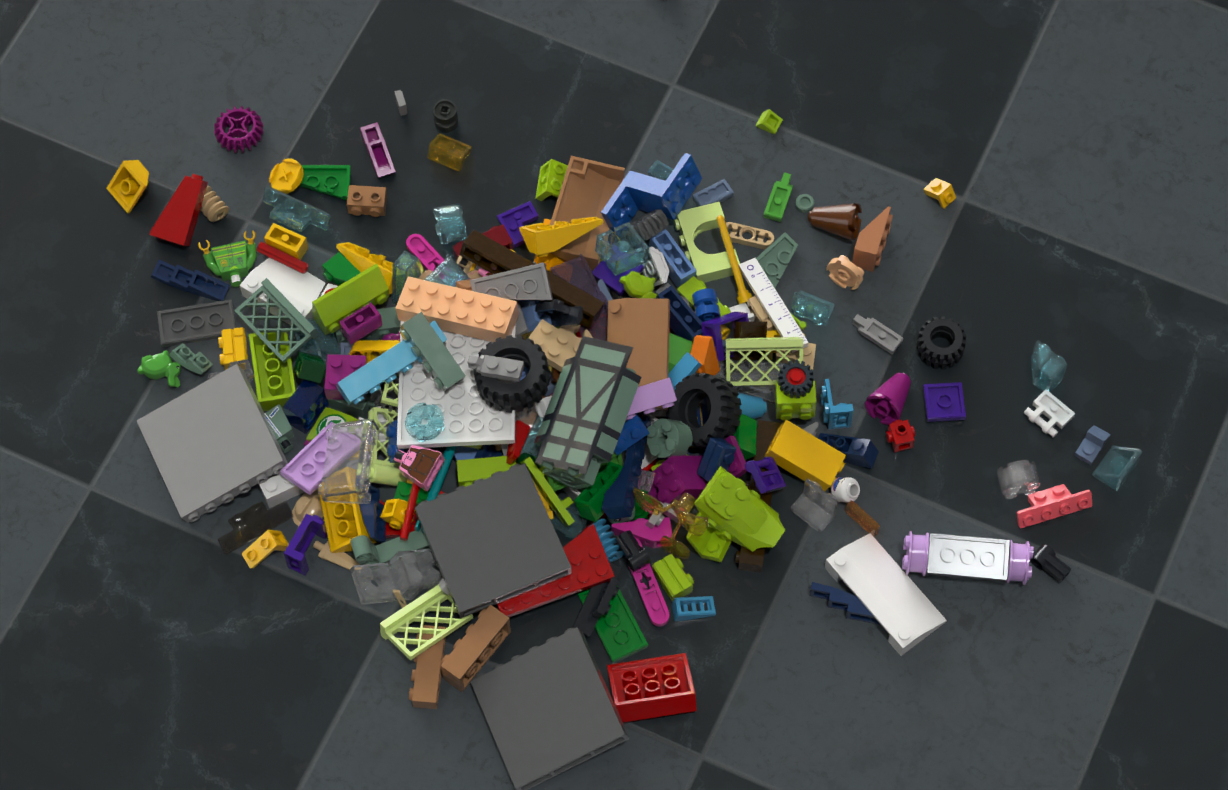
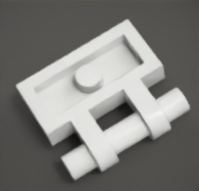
(1053, 409)

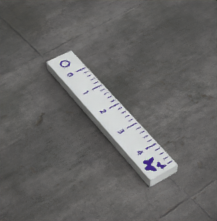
(771, 300)

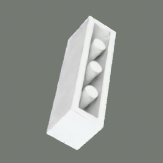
(278, 489)

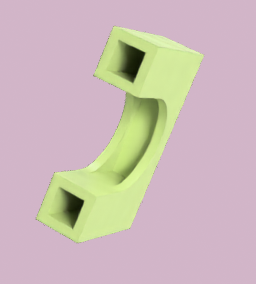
(692, 223)

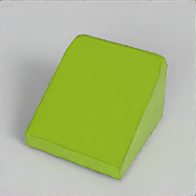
(769, 121)

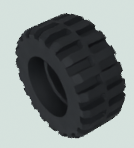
(519, 394)
(724, 407)

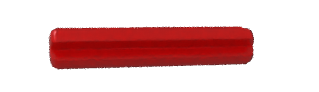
(282, 257)

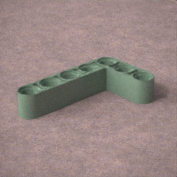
(367, 553)

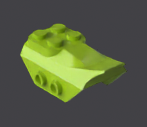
(739, 512)

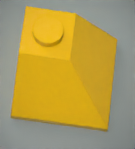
(129, 183)

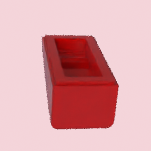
(514, 449)

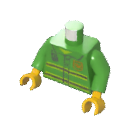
(231, 260)

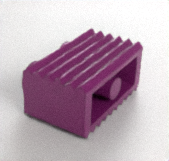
(360, 323)

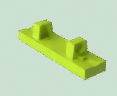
(558, 506)

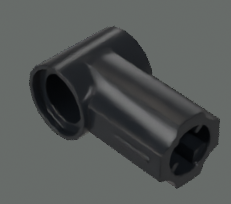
(635, 555)
(1046, 559)

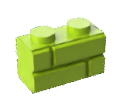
(672, 577)

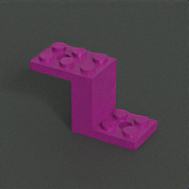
(680, 475)

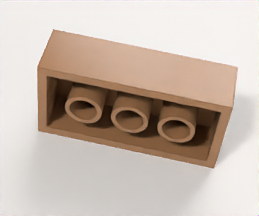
(475, 648)

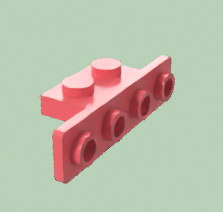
(1053, 504)

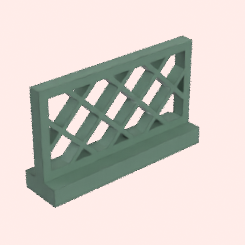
(288, 309)

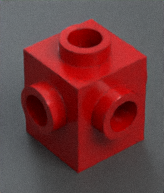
(900, 435)

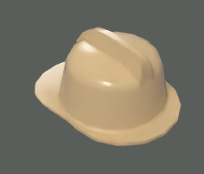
(307, 505)

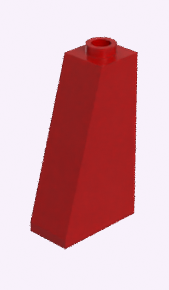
(181, 212)

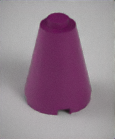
(889, 399)

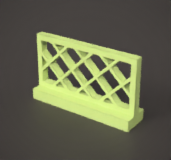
(760, 345)
(412, 612)

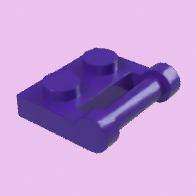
(768, 480)

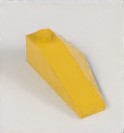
(362, 260)

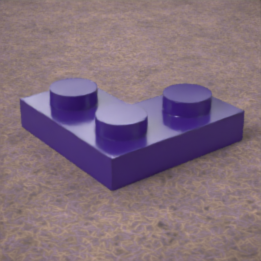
(517, 218)

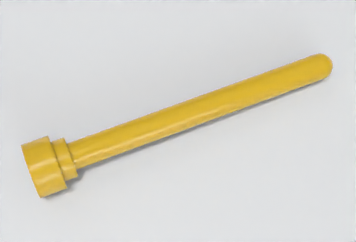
(743, 294)

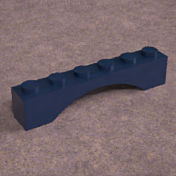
(620, 498)

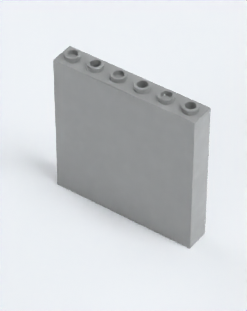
(212, 443)

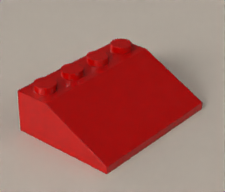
(652, 687)

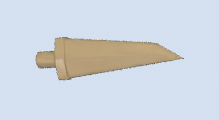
(341, 558)

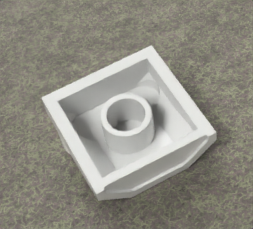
(656, 266)

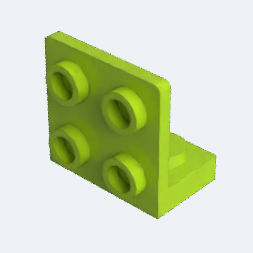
(550, 179)
(710, 544)

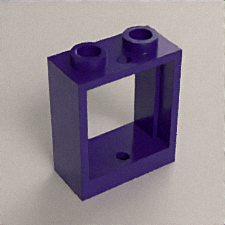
(713, 329)

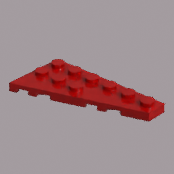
(588, 569)

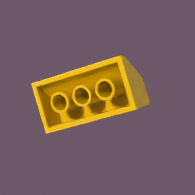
(342, 524)

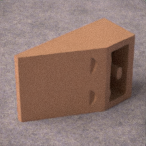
(872, 241)

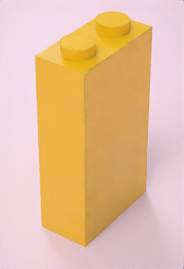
(805, 455)

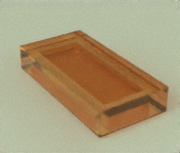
(862, 518)

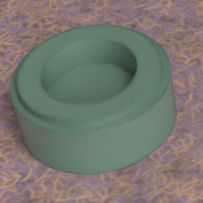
(804, 203)

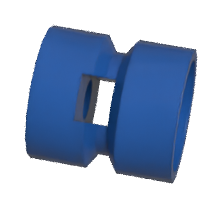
(706, 304)

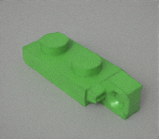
(779, 199)

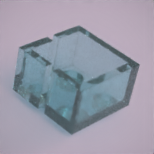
(623, 253)

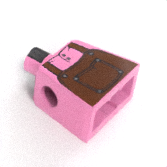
(420, 465)

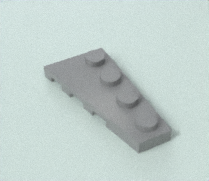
(517, 284)

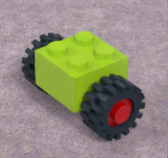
(795, 392)

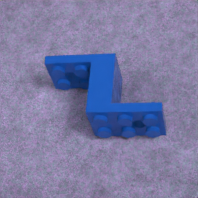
(651, 193)

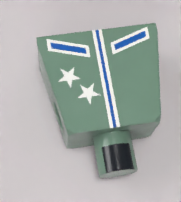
(280, 427)

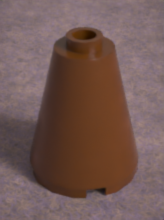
(837, 219)

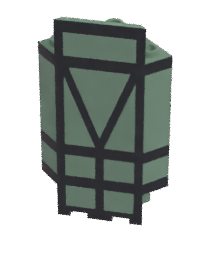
(586, 412)

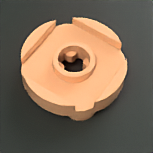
(845, 272)

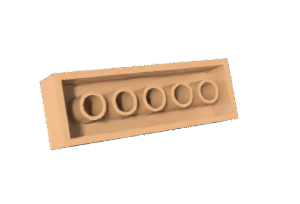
(458, 309)

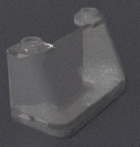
(348, 462)

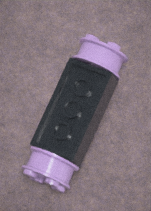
(967, 557)

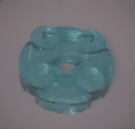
(428, 431)

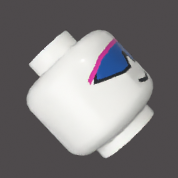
(845, 489)

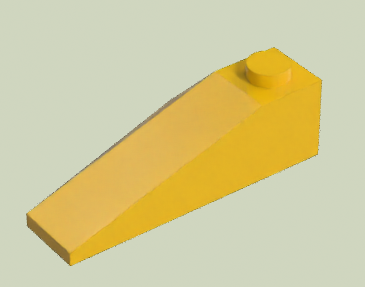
(548, 238)

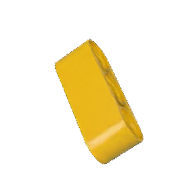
(370, 347)

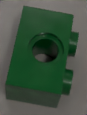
(310, 367)

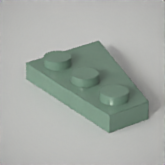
(777, 257)

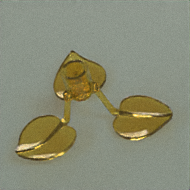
(692, 523)

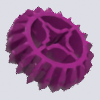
(238, 136)

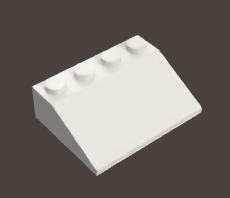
(296, 287)

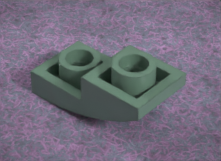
(185, 357)

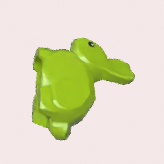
(638, 285)

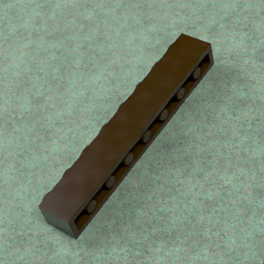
(498, 259)
(766, 431)

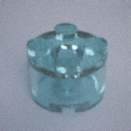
(450, 223)

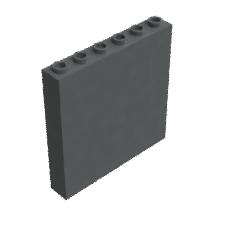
(492, 540)
(549, 709)

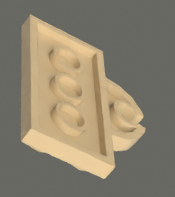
(557, 343)

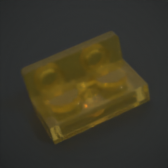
(448, 151)

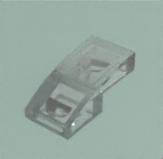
(646, 480)

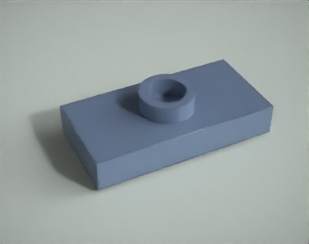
(715, 193)

